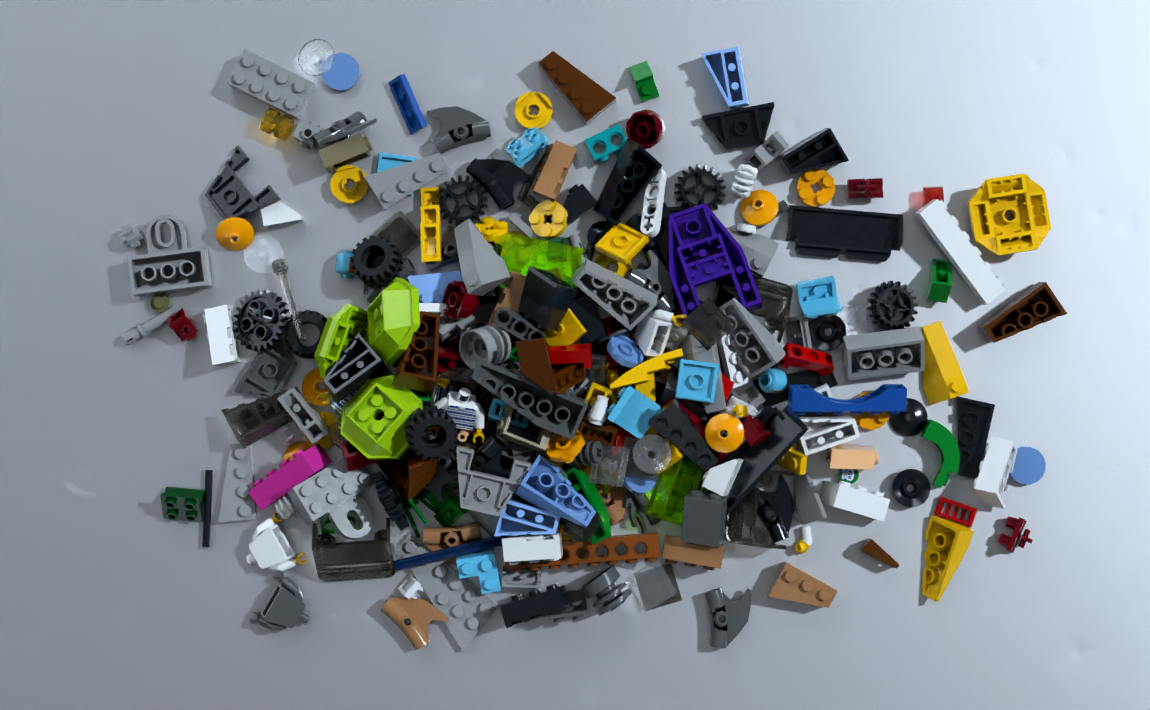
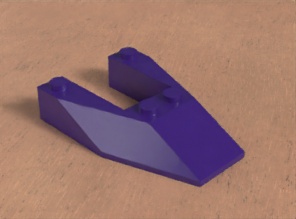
(705, 252)

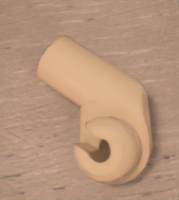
(463, 434)

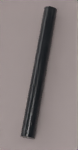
(207, 508)

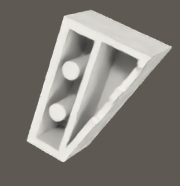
(221, 336)
(826, 432)
(532, 548)

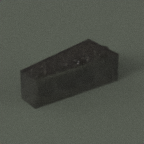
(257, 419)

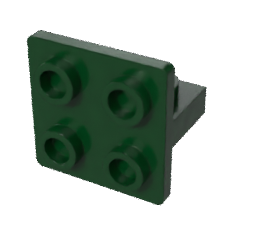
(182, 504)

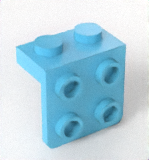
(527, 146)
(818, 297)
(633, 411)

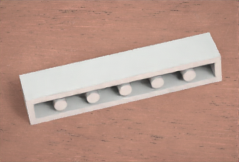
(960, 251)

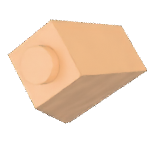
(851, 457)

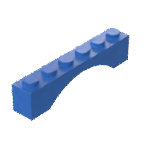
(885, 398)

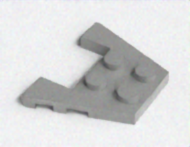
(485, 491)

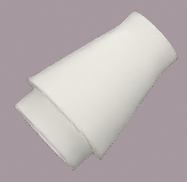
(598, 411)

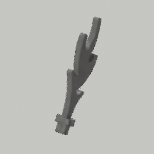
(633, 509)

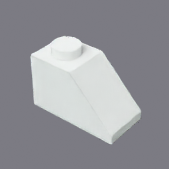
(278, 215)
(721, 477)

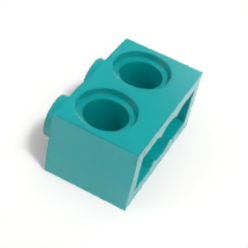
(603, 138)

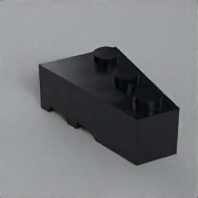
(813, 153)
(535, 605)

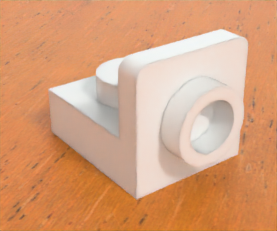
(676, 336)

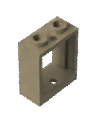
(345, 152)
(542, 440)

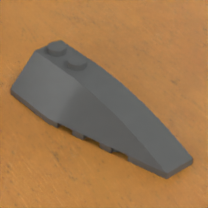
(554, 413)

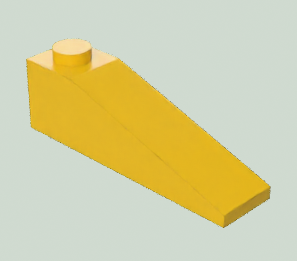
(942, 372)
(945, 550)

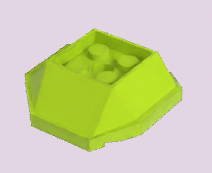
(393, 320)
(339, 334)
(382, 437)

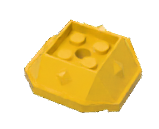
(1029, 210)

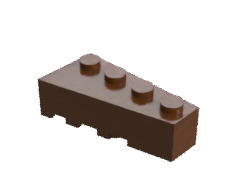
(580, 91)
(1024, 312)
(420, 361)

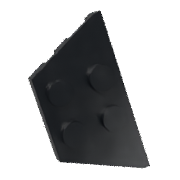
(740, 126)

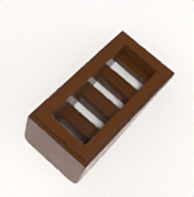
(606, 427)
(875, 551)

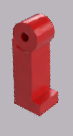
(571, 354)
(807, 359)

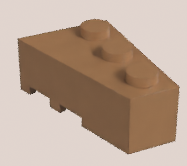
(554, 171)
(510, 296)
(691, 553)
(800, 587)

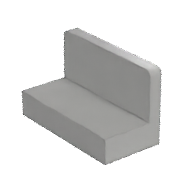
(521, 221)

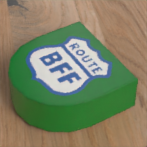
(848, 475)

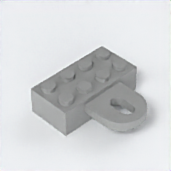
(170, 264)
(336, 493)

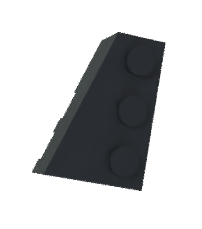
(352, 370)

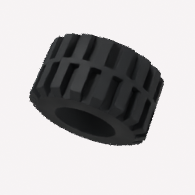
(367, 252)
(291, 337)
(441, 442)

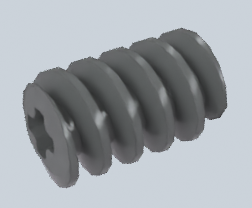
(589, 455)

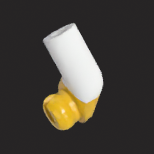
(806, 540)

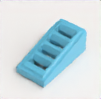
(499, 403)

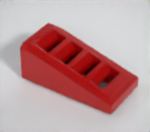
(942, 500)

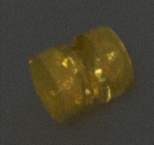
(277, 124)

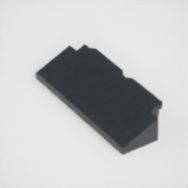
(846, 232)
(759, 459)

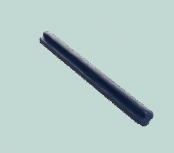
(448, 552)

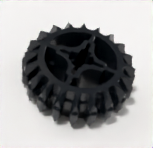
(708, 188)
(457, 209)
(897, 292)

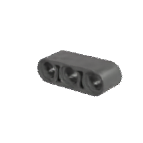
(514, 317)

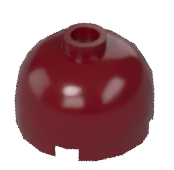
(645, 128)
(458, 301)

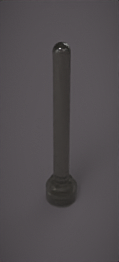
(280, 268)

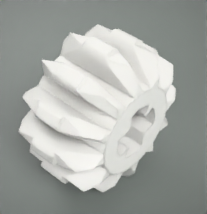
(744, 180)
(285, 507)

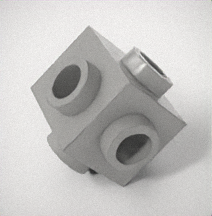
(302, 131)

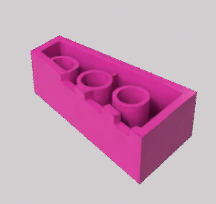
(289, 475)

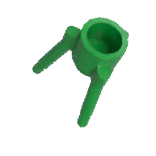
(412, 504)

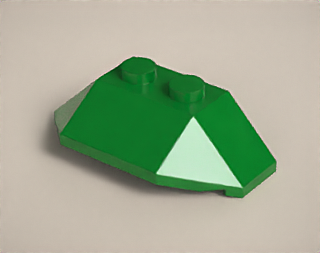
(589, 492)

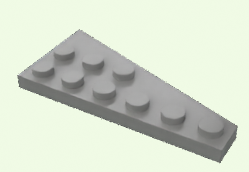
(454, 597)

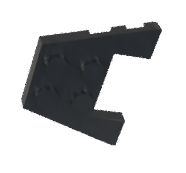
(230, 194)

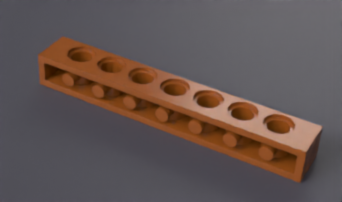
(650, 540)

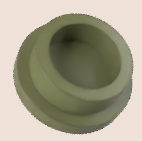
(160, 302)

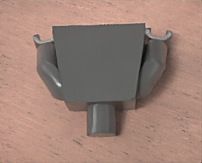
(283, 607)

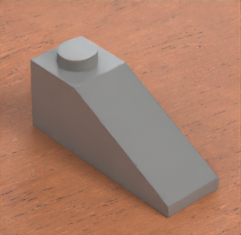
(304, 415)

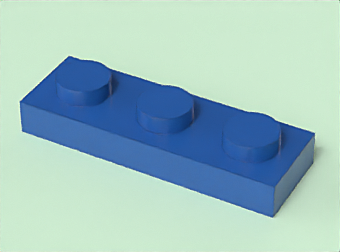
(407, 104)

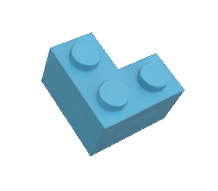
(480, 564)

